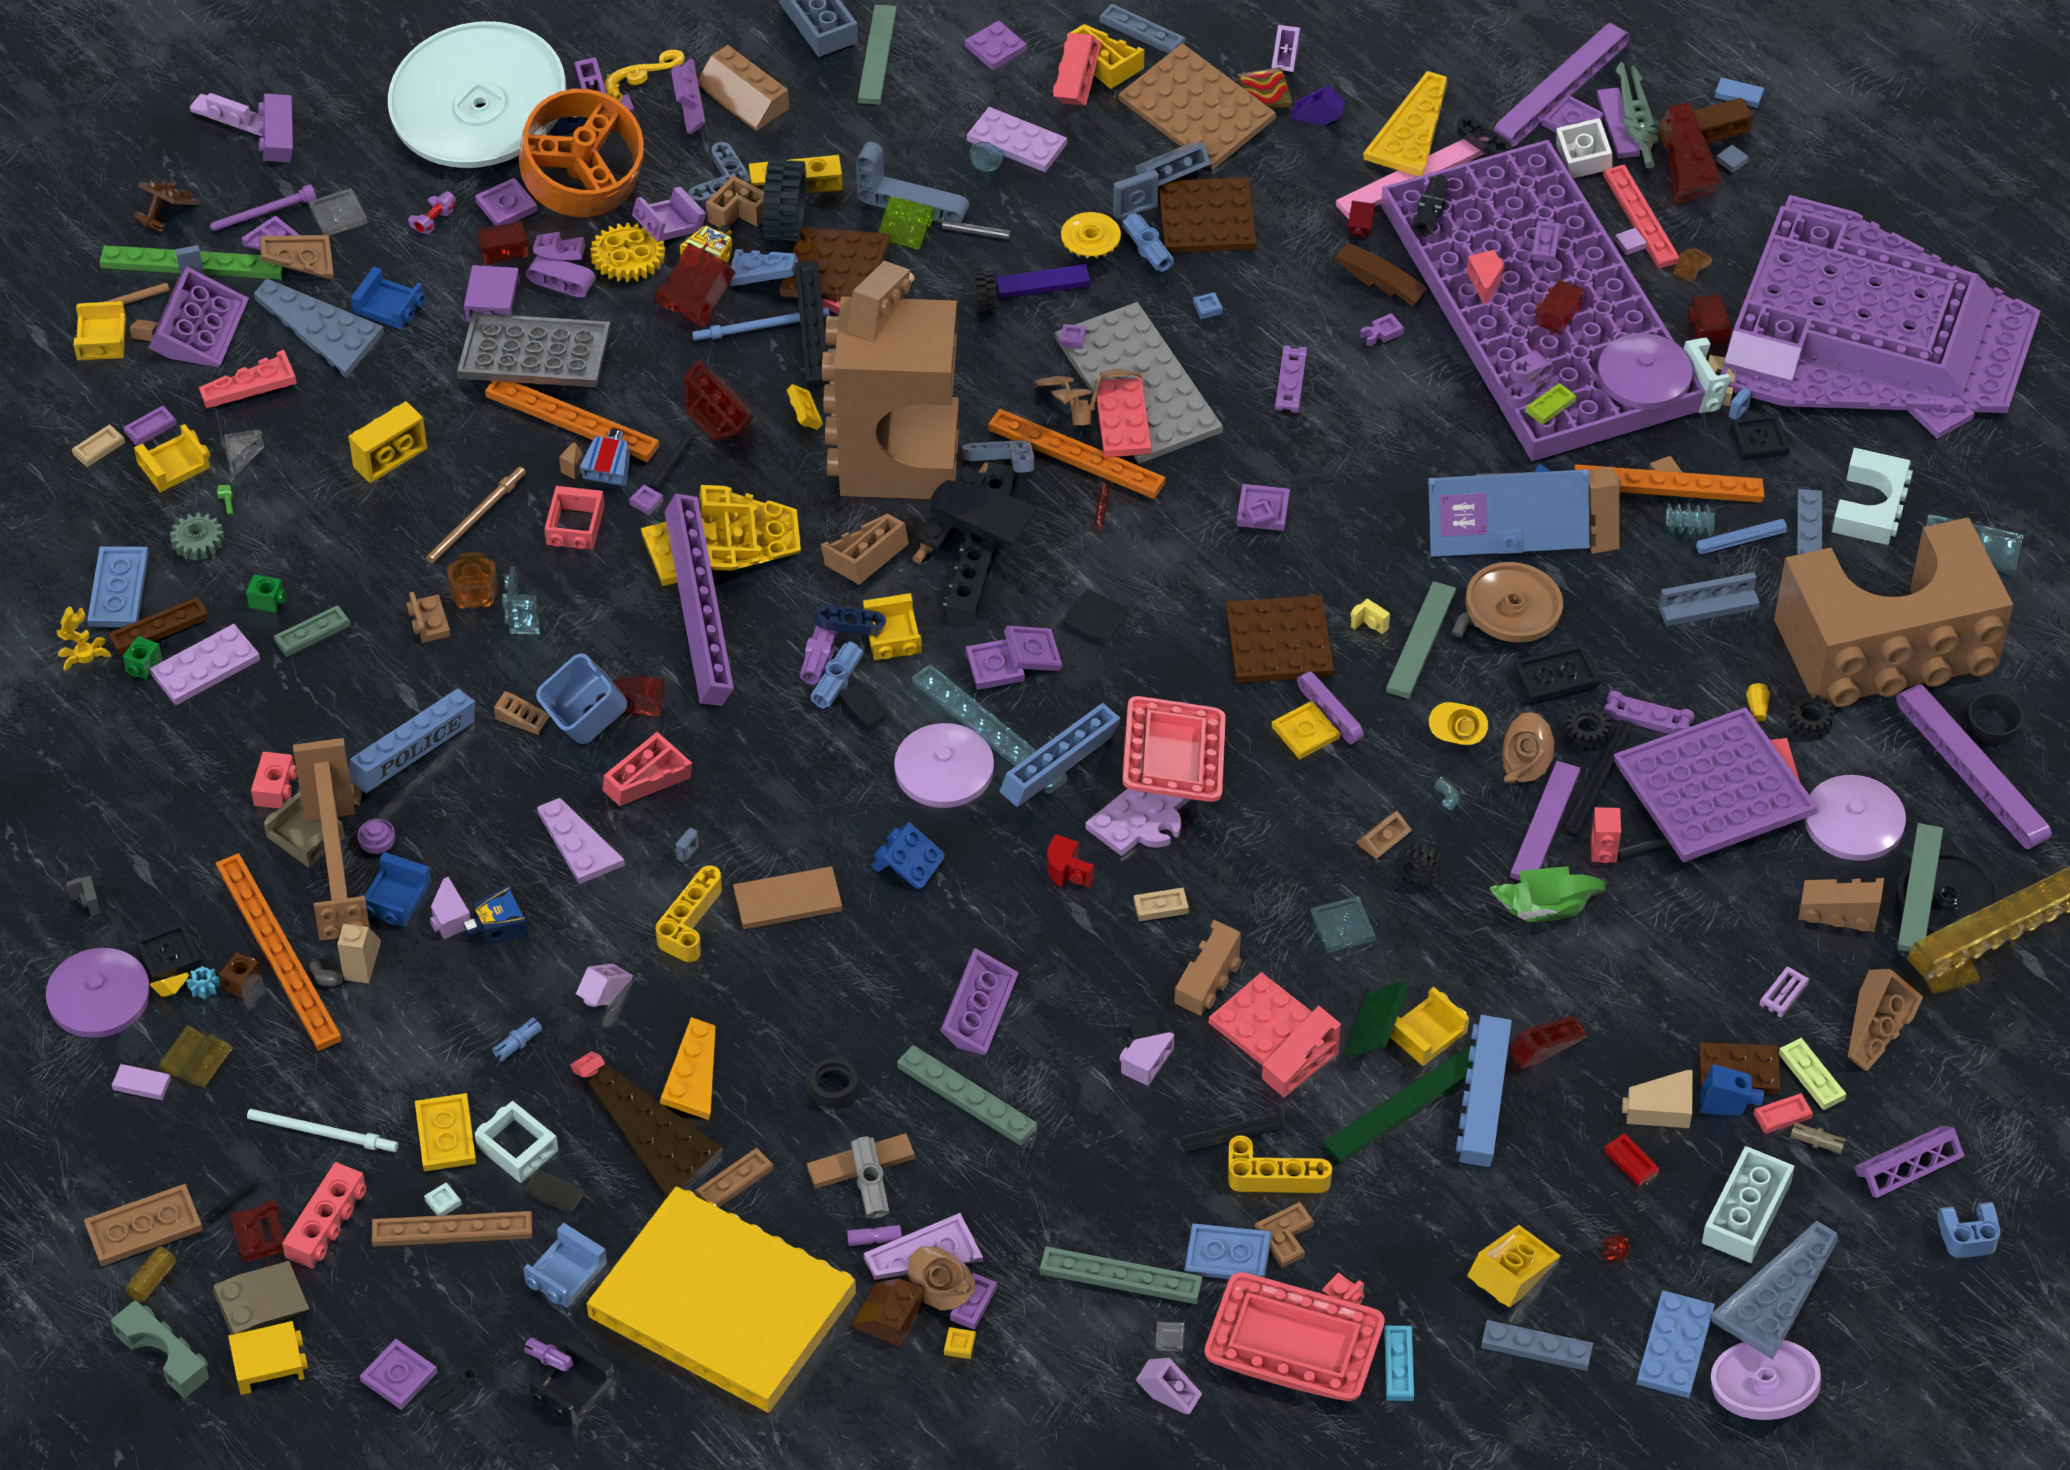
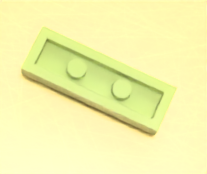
(1812, 1074)

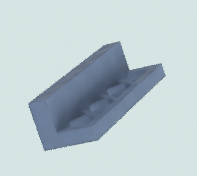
(1708, 603)

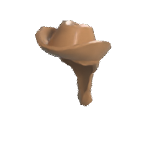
(1527, 748)
(942, 1276)

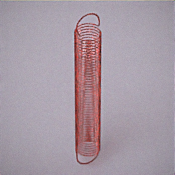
(1103, 503)

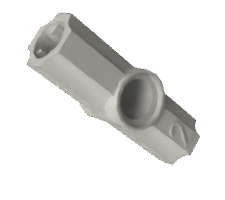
(872, 1191)

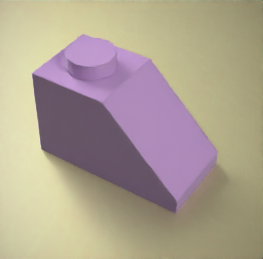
(448, 910)
(602, 984)
(1146, 1057)
(1169, 1385)

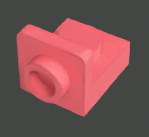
(1344, 1289)

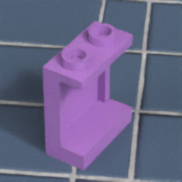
(670, 217)
(491, 290)

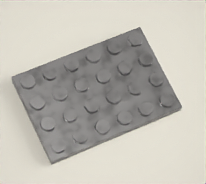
(534, 350)

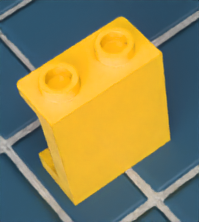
(100, 331)
(174, 459)
(900, 631)
(1430, 1027)
(267, 1354)

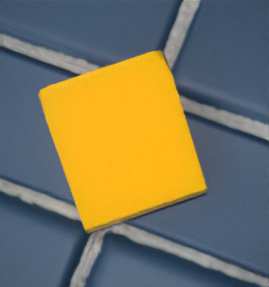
(169, 985)

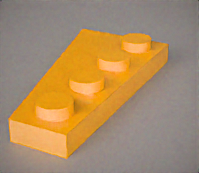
(692, 1072)

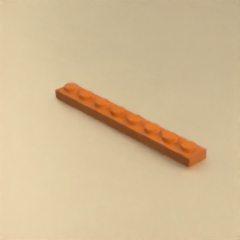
(568, 416)
(1077, 453)
(1687, 484)

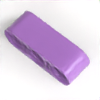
(561, 276)

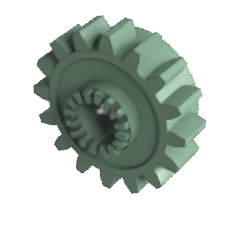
(197, 537)

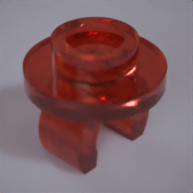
(1619, 1247)

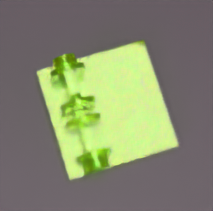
(906, 222)

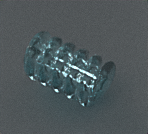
(1689, 519)

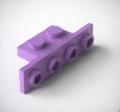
(688, 95)

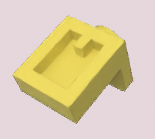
(1372, 615)

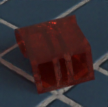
(695, 284)

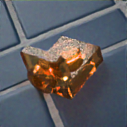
(1690, 263)

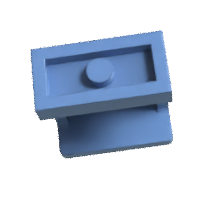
(566, 1266)

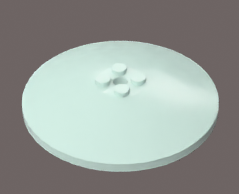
(466, 66)

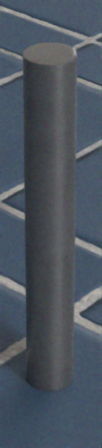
(975, 229)

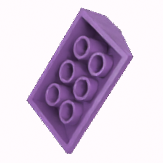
(198, 320)

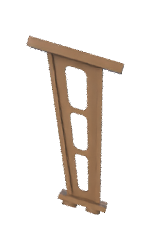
(325, 796)

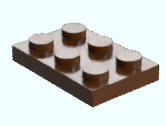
(1756, 1060)

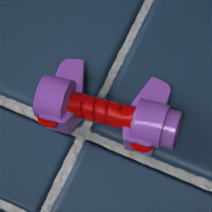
(441, 206)

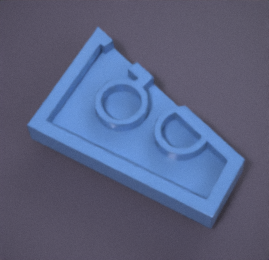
(759, 267)

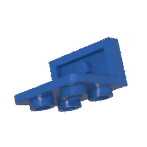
(909, 855)

